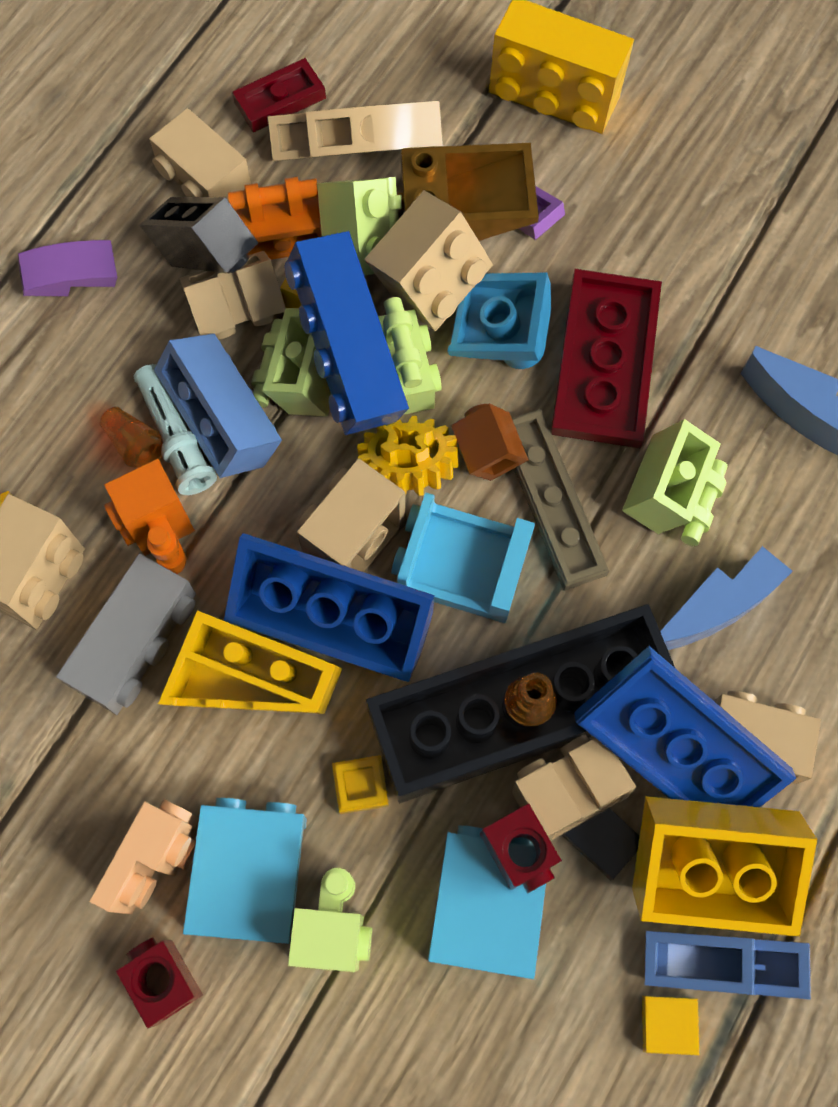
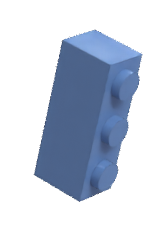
(217, 404)

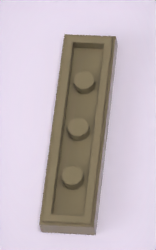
(556, 505)

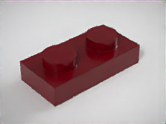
(279, 94)

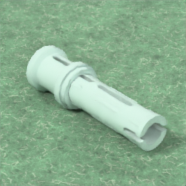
(179, 443)

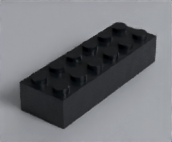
(459, 721)

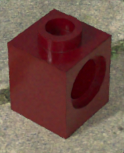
(526, 825)
(181, 988)

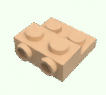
(156, 841)

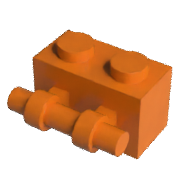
(279, 214)
(150, 514)

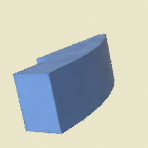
(796, 395)
(725, 600)
(728, 964)

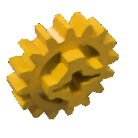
(411, 454)

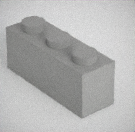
(128, 635)

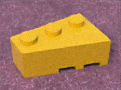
(245, 671)

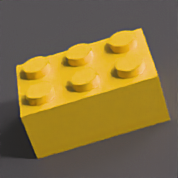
(559, 64)
(723, 866)

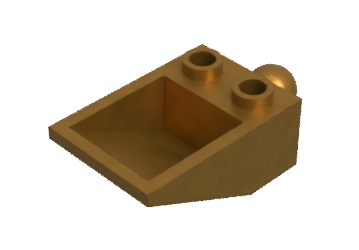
(485, 182)

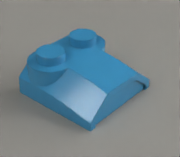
(504, 319)

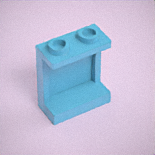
(463, 558)
(245, 872)
(478, 916)

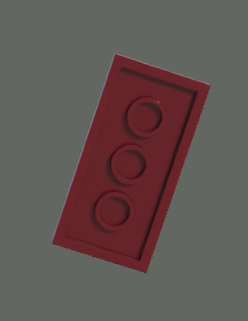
(607, 359)

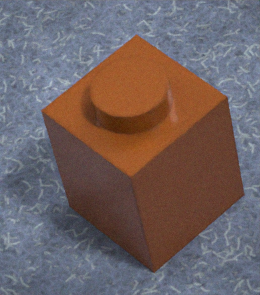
(489, 441)

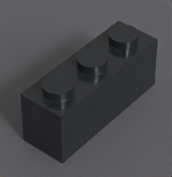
(200, 234)

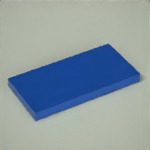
(681, 737)

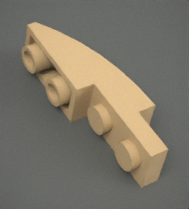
(355, 130)

